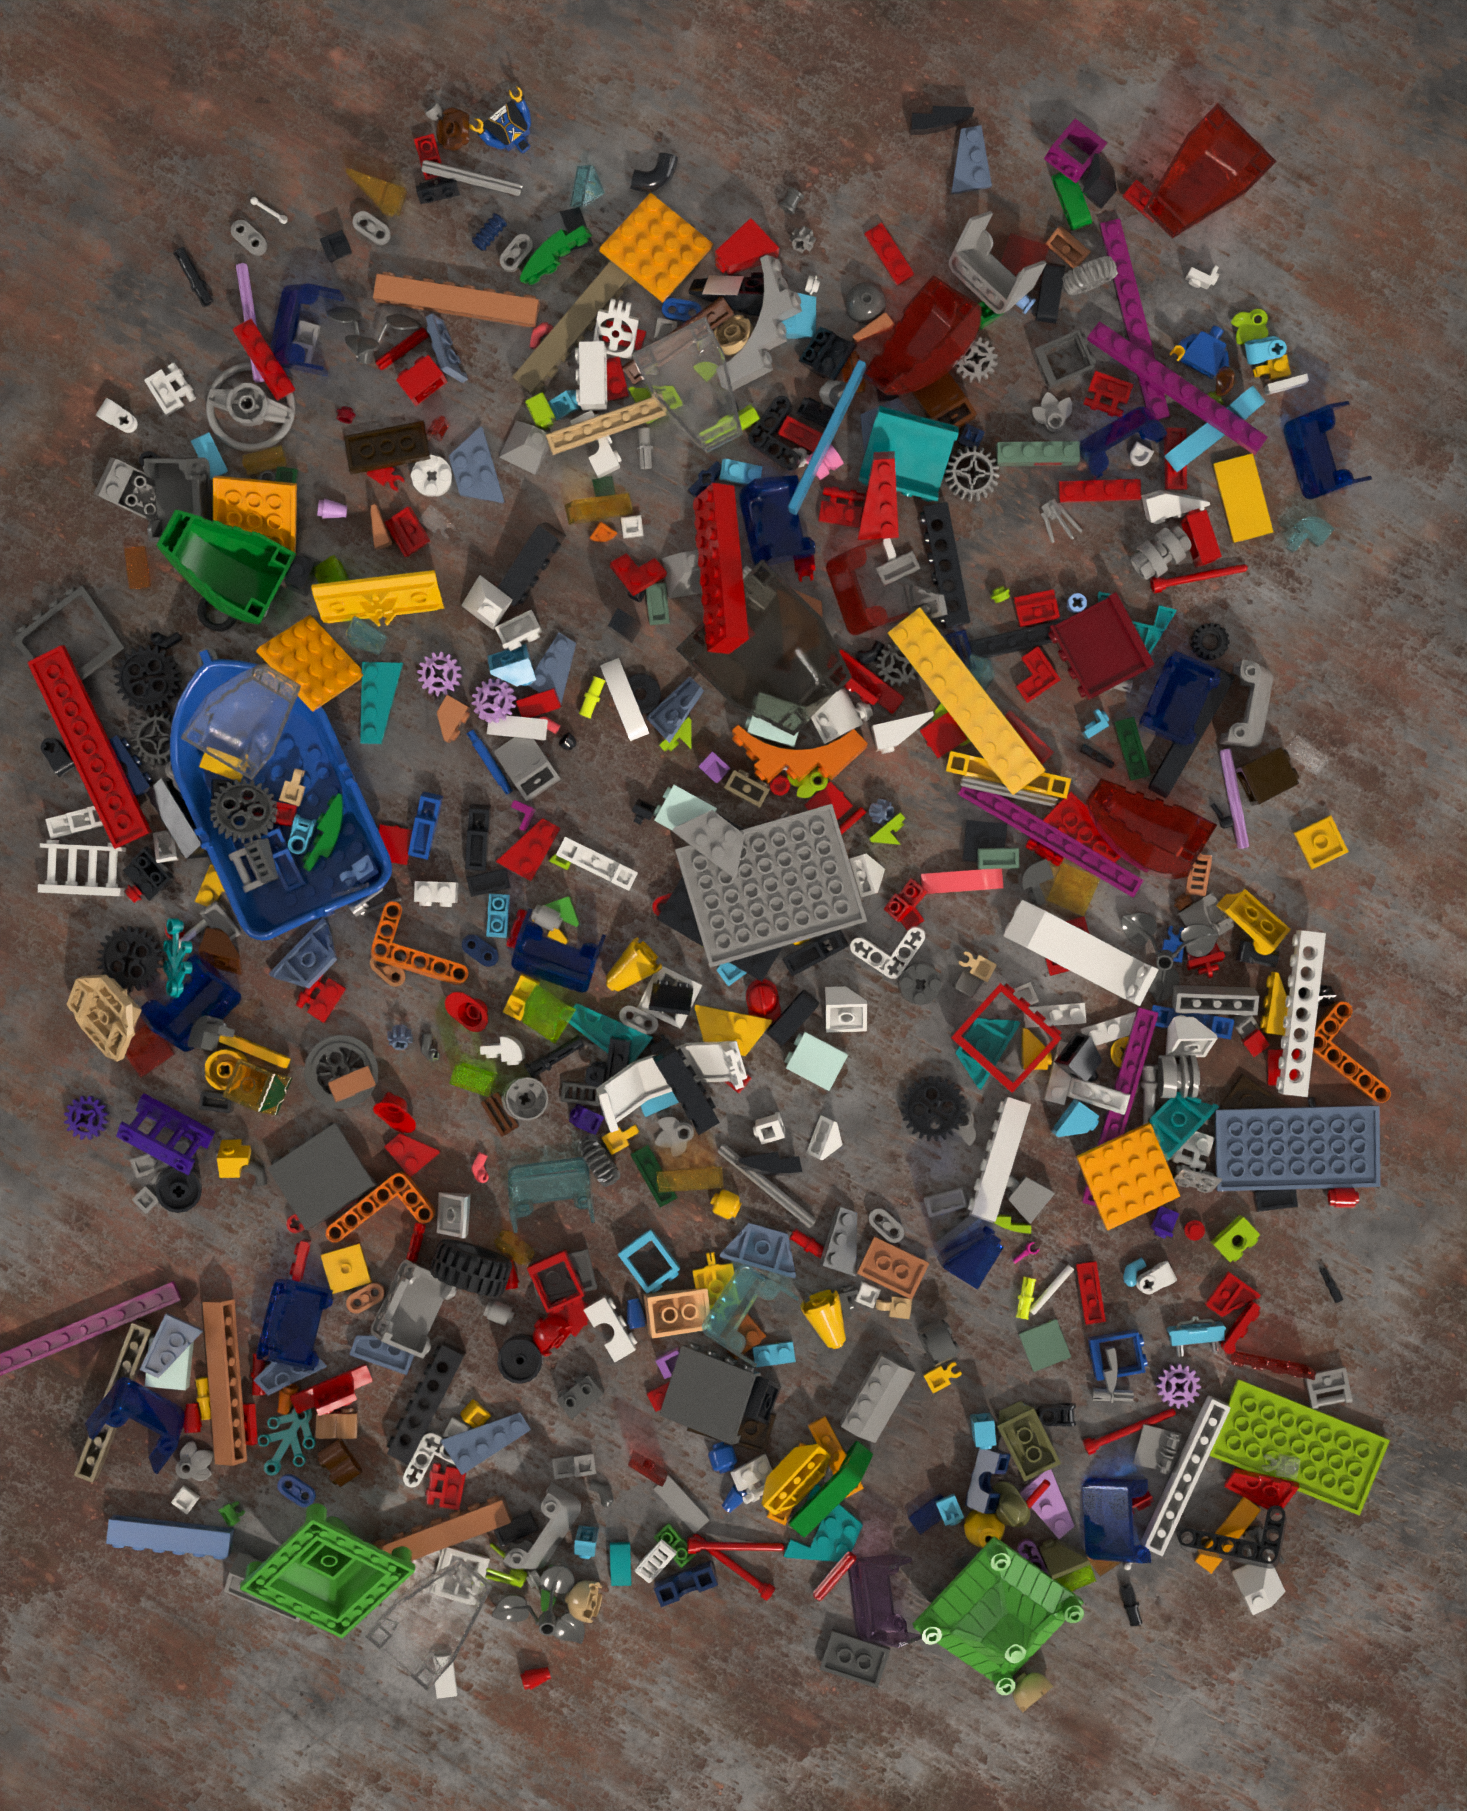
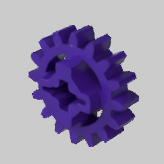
(81, 1112)

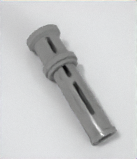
(1149, 1084)

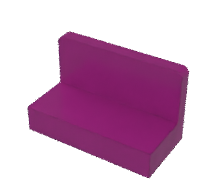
(529, 812)

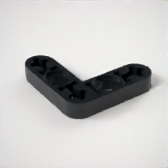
(769, 440)

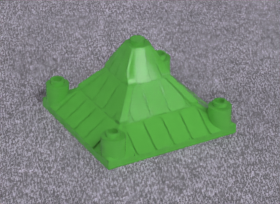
(328, 1574)
(998, 1613)

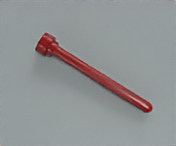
(1160, 584)
(1093, 1444)
(695, 1545)
(765, 1590)

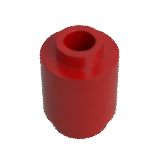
(1342, 1197)

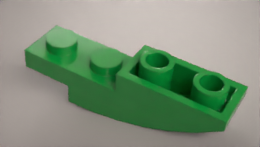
(546, 256)
(331, 825)

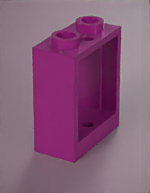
(1085, 140)

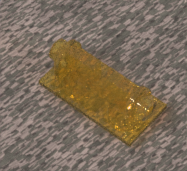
(264, 460)
(519, 1252)

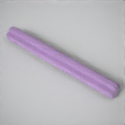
(1234, 798)

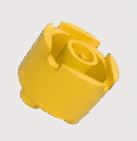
(215, 1067)

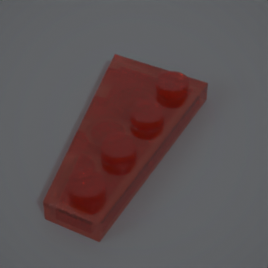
(1275, 1365)

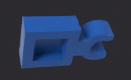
(1173, 943)

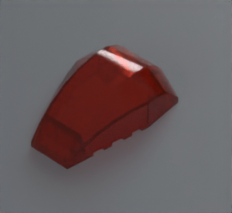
(1208, 173)
(927, 341)
(1147, 832)

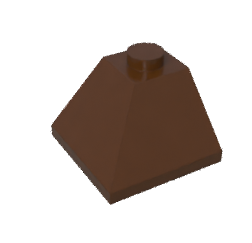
(220, 951)

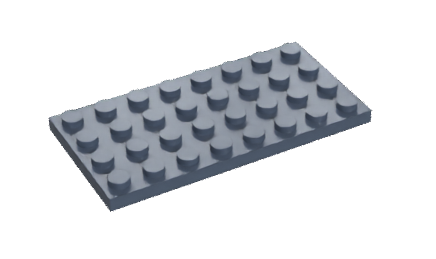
(1297, 1147)

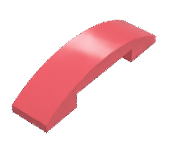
(962, 881)

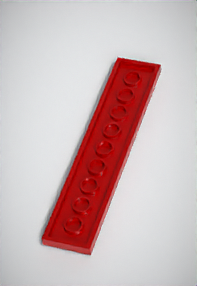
(89, 746)

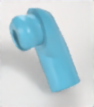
(1131, 1271)

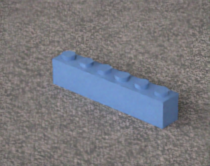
(170, 1536)

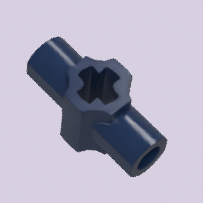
(714, 472)

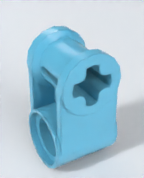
(1261, 349)
(301, 833)

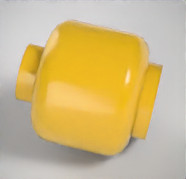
(725, 1204)

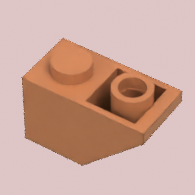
(450, 716)

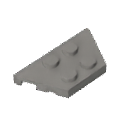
(714, 839)

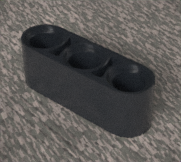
(1050, 293)
(792, 1017)

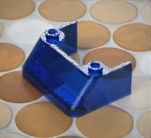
(292, 297)
(1313, 456)
(554, 960)
(134, 1401)

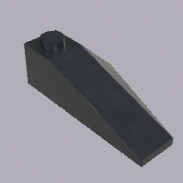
(748, 299)

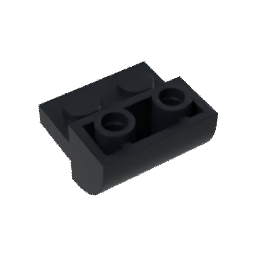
(826, 353)
(148, 874)

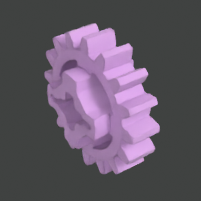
(432, 680)
(501, 699)
(1172, 1391)

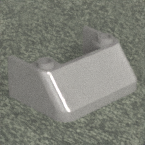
(984, 273)

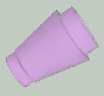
(331, 509)

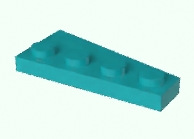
(377, 697)
(601, 1028)

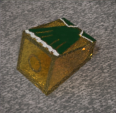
(257, 1087)

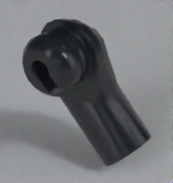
(165, 641)

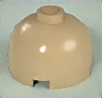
(733, 334)
(584, 1600)
(1030, 1689)

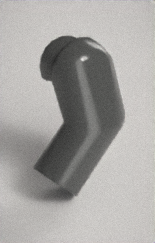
(257, 1170)

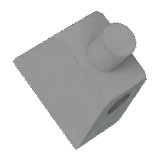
(1028, 1196)

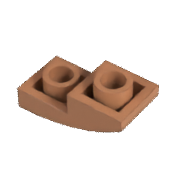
(351, 1084)

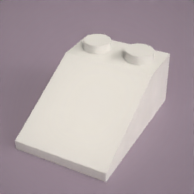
(892, 733)

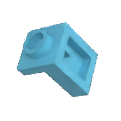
(564, 404)
(1093, 727)
(950, 1510)

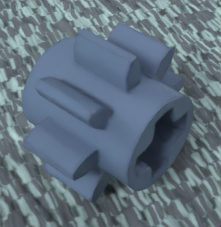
(881, 811)
(400, 1037)

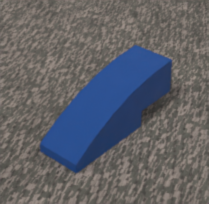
(425, 825)
(284, 859)

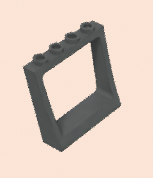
(117, 643)

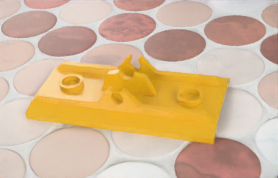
(378, 597)

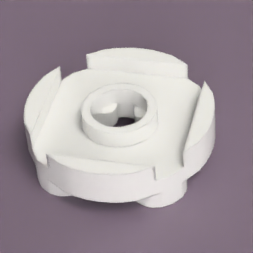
(432, 488)

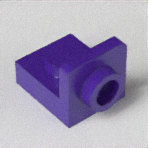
(585, 1119)
(1164, 1222)

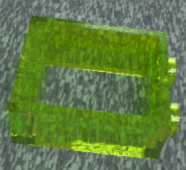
(470, 1079)

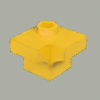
(232, 1157)

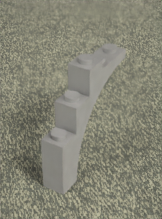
(769, 332)

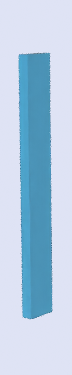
(827, 437)

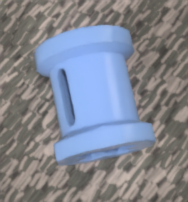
(1026, 303)
(1077, 596)

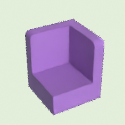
(714, 767)
(667, 1362)

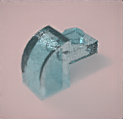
(1313, 529)

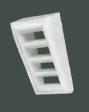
(646, 1569)

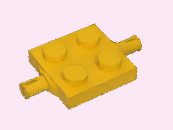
(713, 1277)

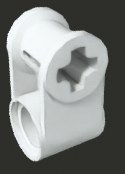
(115, 415)
(1158, 1277)

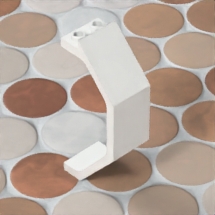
(644, 1081)

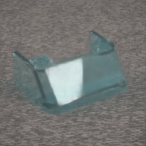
(548, 1183)
(734, 1305)

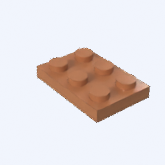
(893, 1267)

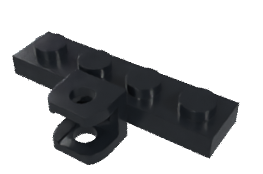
(617, 1060)

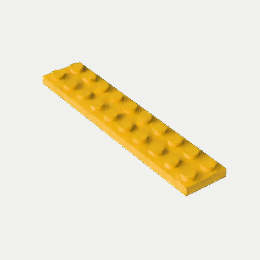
(966, 701)

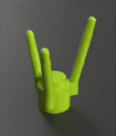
(515, 1577)

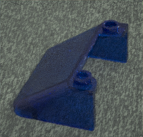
(1110, 1518)

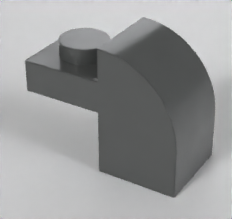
(1032, 877)
(206, 1033)

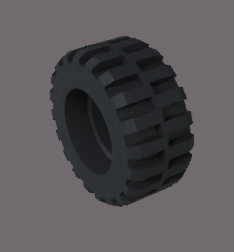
(470, 1267)

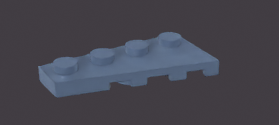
(478, 1444)

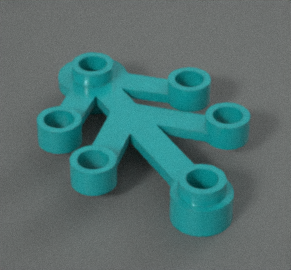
(174, 985)
(288, 1436)

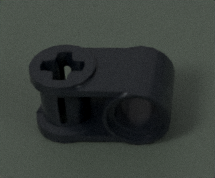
(60, 759)
(1061, 1414)

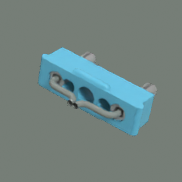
(1196, 1333)

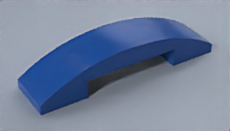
(1219, 1025)

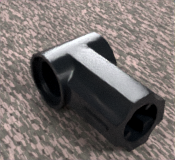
(1248, 954)

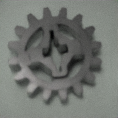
(889, 669)

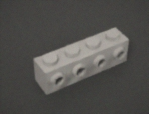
(1215, 1000)

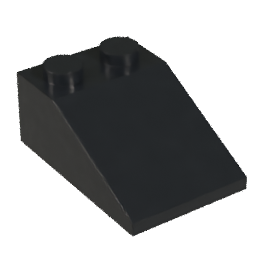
(671, 997)

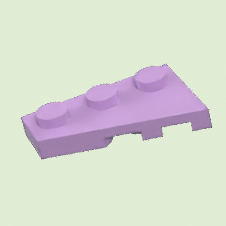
(1050, 1505)

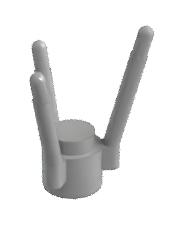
(1053, 510)
(360, 906)

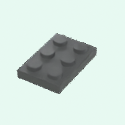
(558, 1281)
(854, 1658)

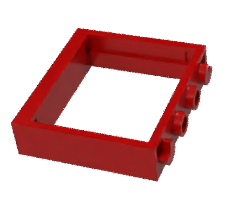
(1037, 1017)

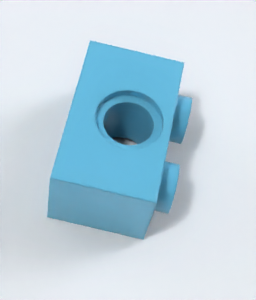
(983, 1430)

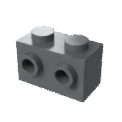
(580, 1394)

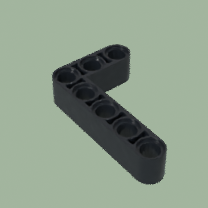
(1236, 1555)

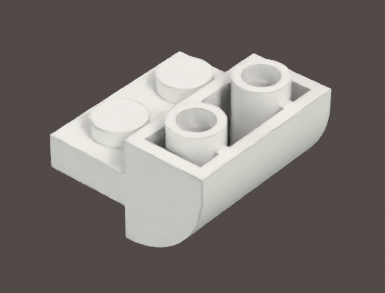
(836, 717)
(509, 1048)

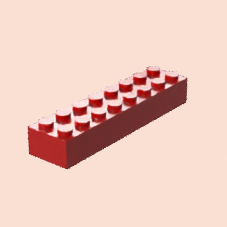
(720, 568)

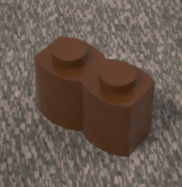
(339, 1462)

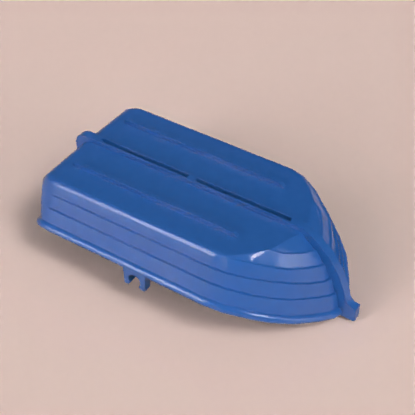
(305, 745)

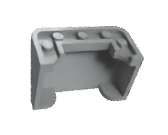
(1250, 732)
(410, 1309)
(563, 1511)

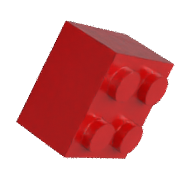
(421, 379)

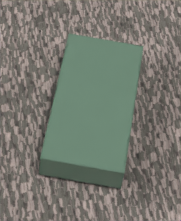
(657, 604)
(998, 858)

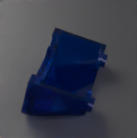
(1094, 446)
(770, 527)
(1178, 698)
(972, 1255)
(293, 1324)

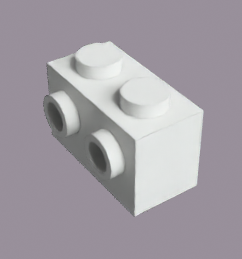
(443, 892)

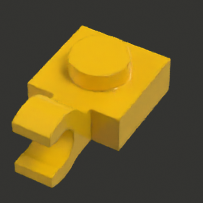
(1274, 368)
(618, 1139)

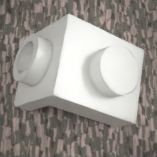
(1199, 279)

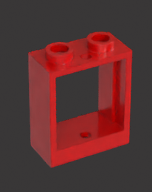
(1202, 537)
(547, 1262)

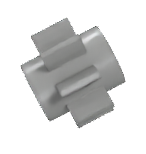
(802, 239)

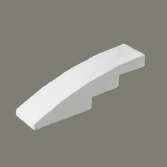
(73, 822)

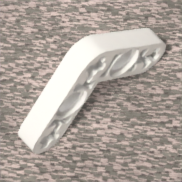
(887, 959)
(429, 1451)

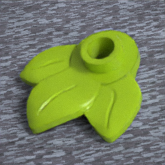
(1247, 328)
(806, 786)

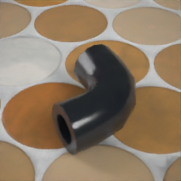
(658, 177)

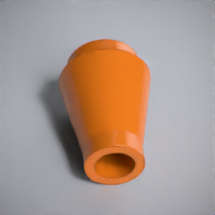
(285, 1403)

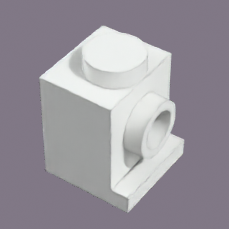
(771, 1134)

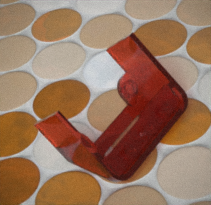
(849, 596)

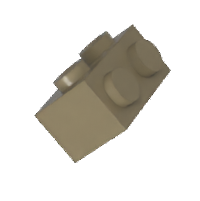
(746, 788)

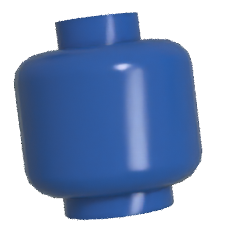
(722, 1457)

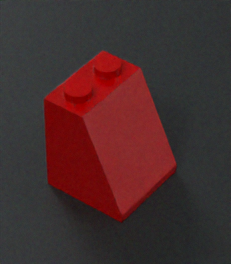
(745, 249)

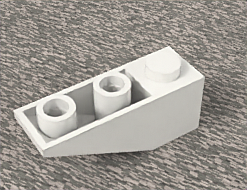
(1167, 504)

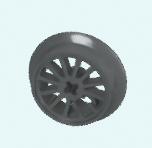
(327, 1047)

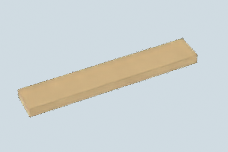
(603, 425)

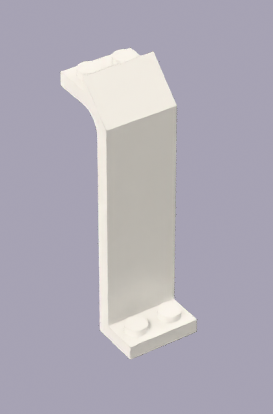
(1080, 952)

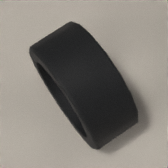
(201, 611)

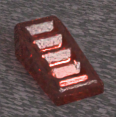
(438, 428)

